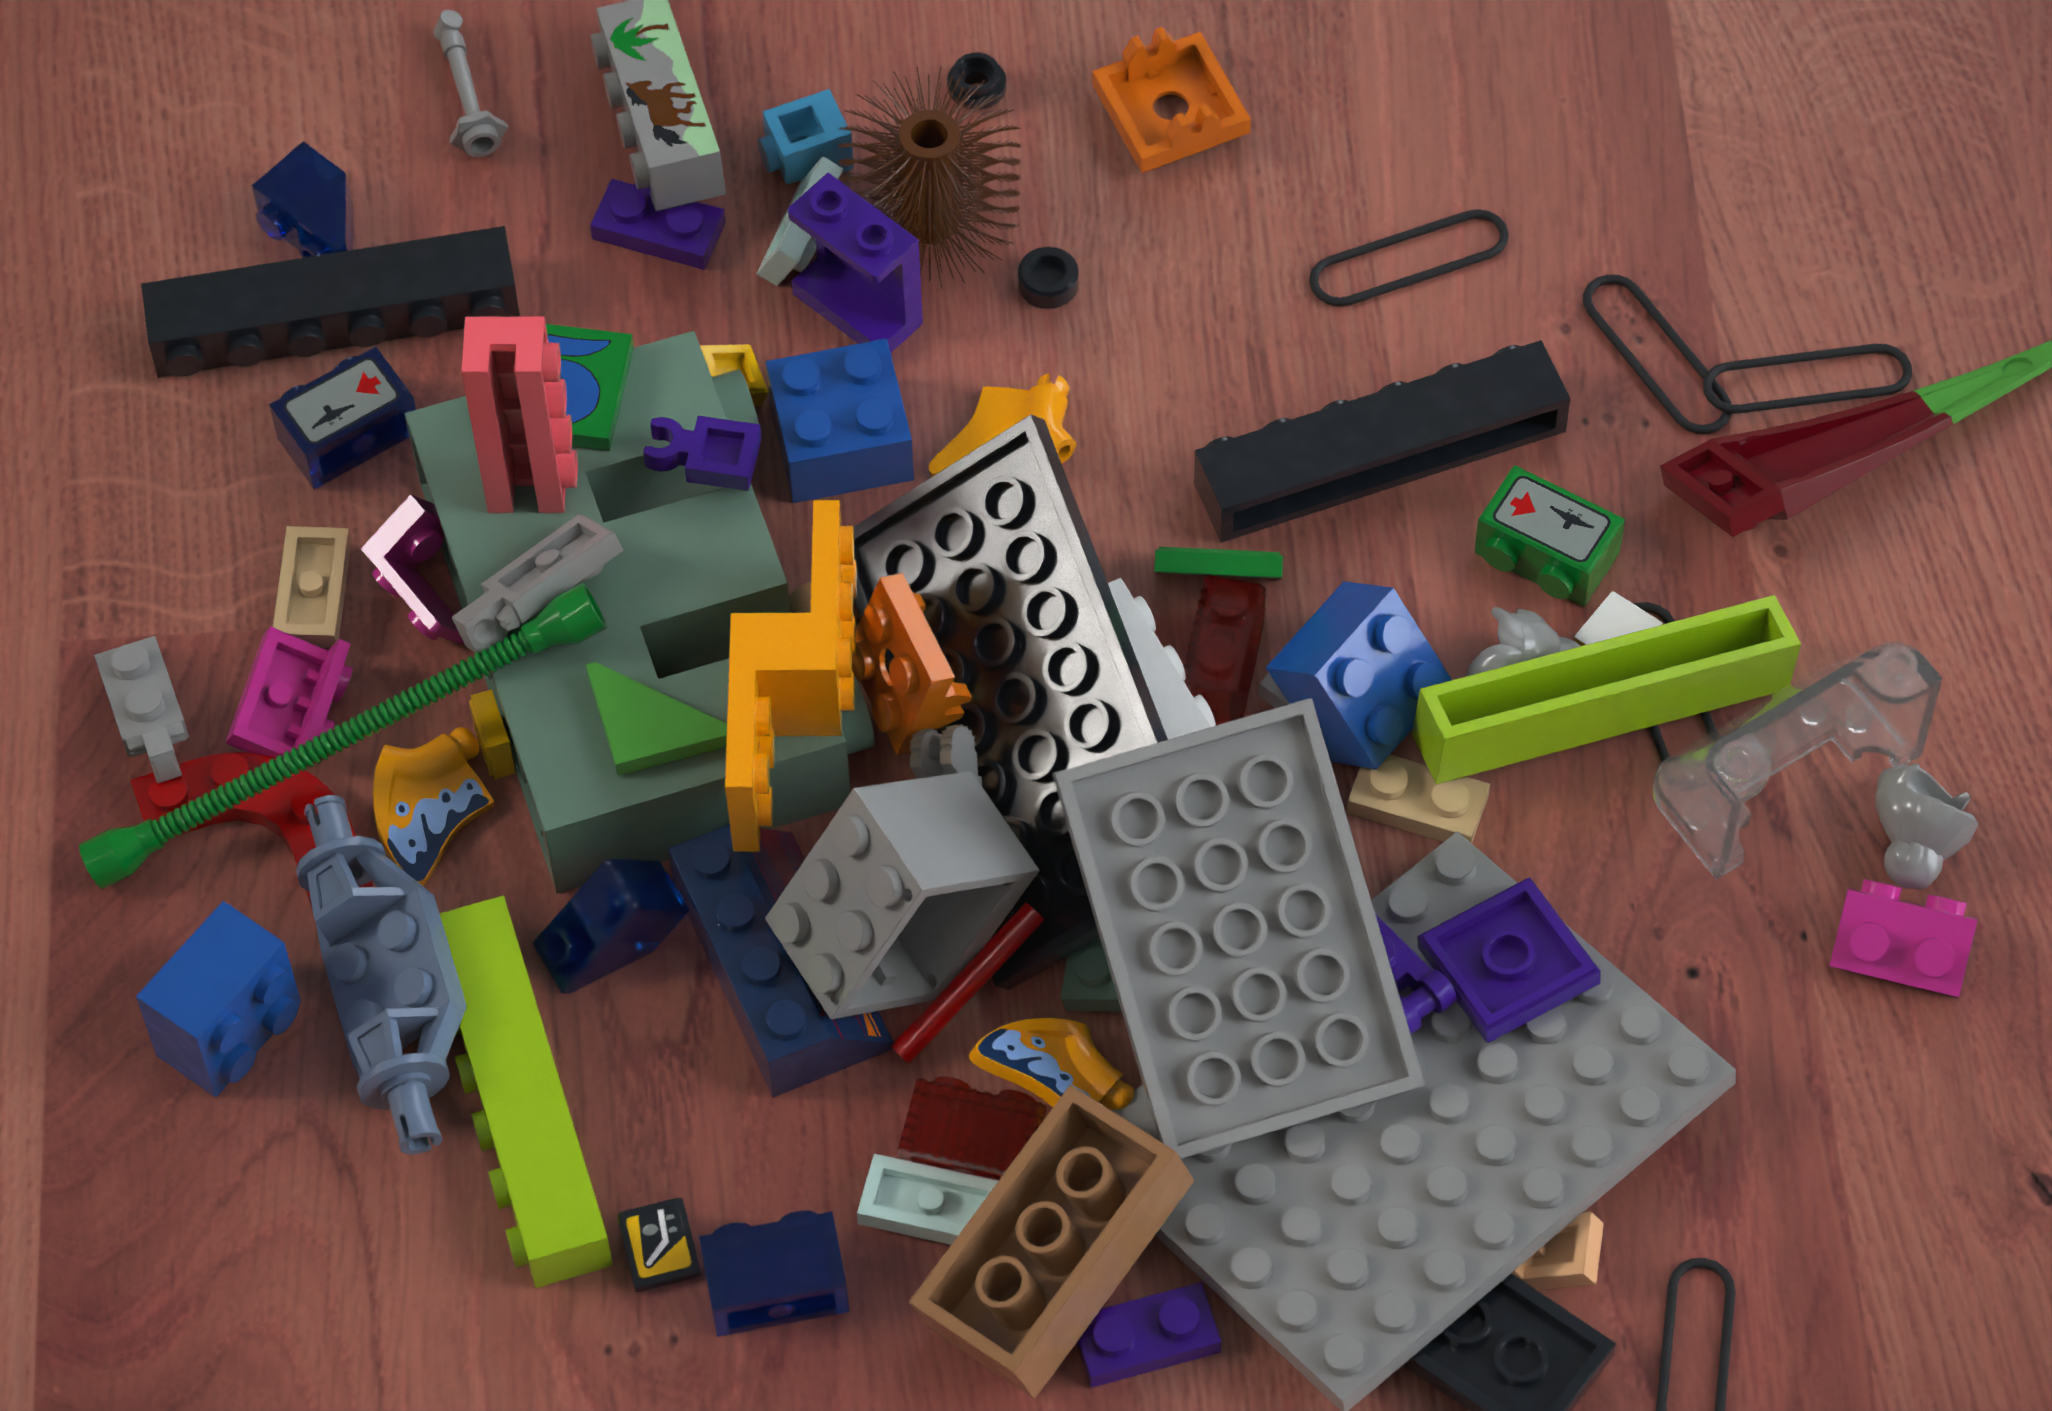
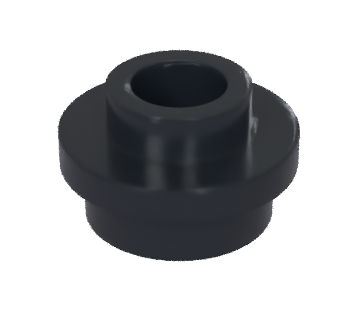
(976, 69)

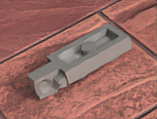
(534, 578)
(144, 704)

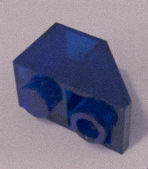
(306, 203)
(610, 922)

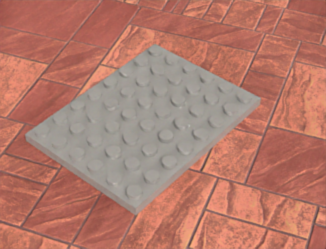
(1405, 1211)

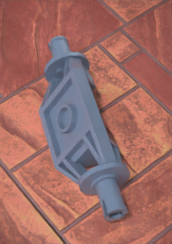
(385, 971)

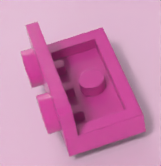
(288, 694)
(1904, 939)

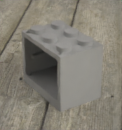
(900, 893)

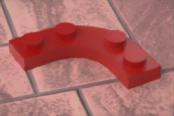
(276, 809)

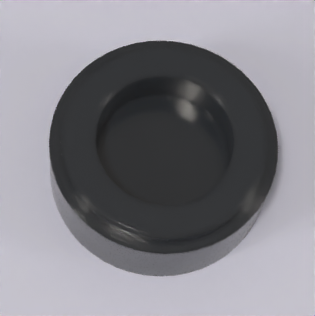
(1048, 277)

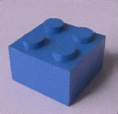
(840, 420)
(1362, 669)
(220, 999)

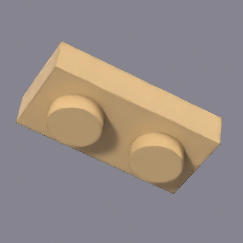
(313, 583)
(1409, 799)

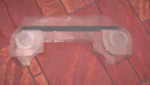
(1861, 702)

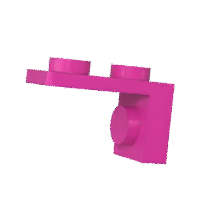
(397, 549)

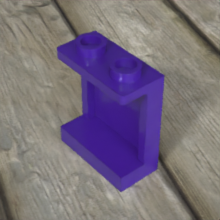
(864, 265)

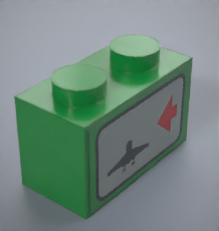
(1548, 536)

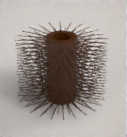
(931, 172)

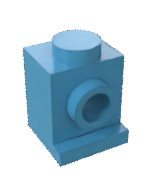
(803, 134)

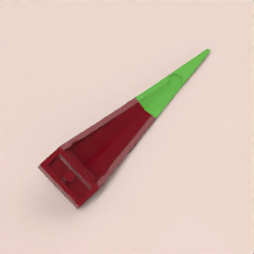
(1794, 465)

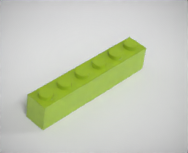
(1605, 689)
(521, 1102)

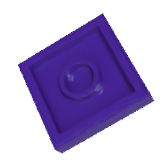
(1509, 959)

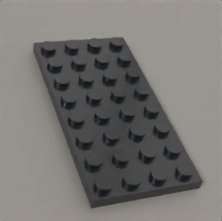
(1035, 642)

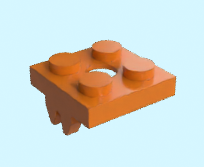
(1177, 69)
(920, 680)

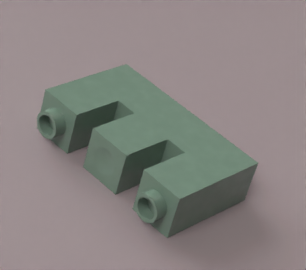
(667, 611)

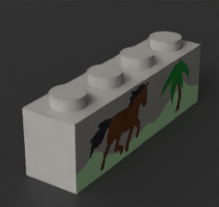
(659, 103)

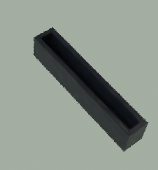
(328, 301)
(1380, 440)

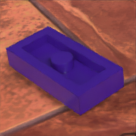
(675, 234)
(1149, 1335)

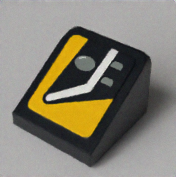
(658, 1244)

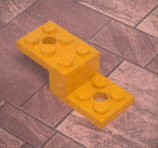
(789, 676)

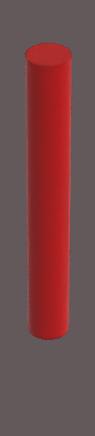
(967, 983)

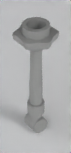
(478, 131)

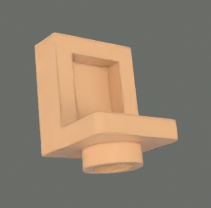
(1567, 1258)

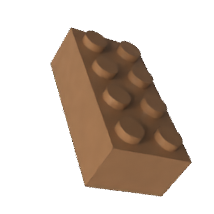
(1052, 1241)

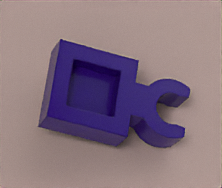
(713, 454)

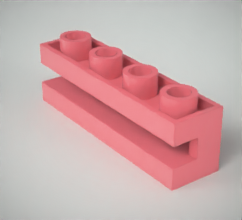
(518, 411)

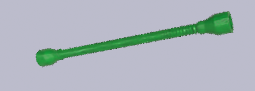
(122, 850)

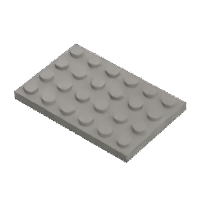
(1238, 929)

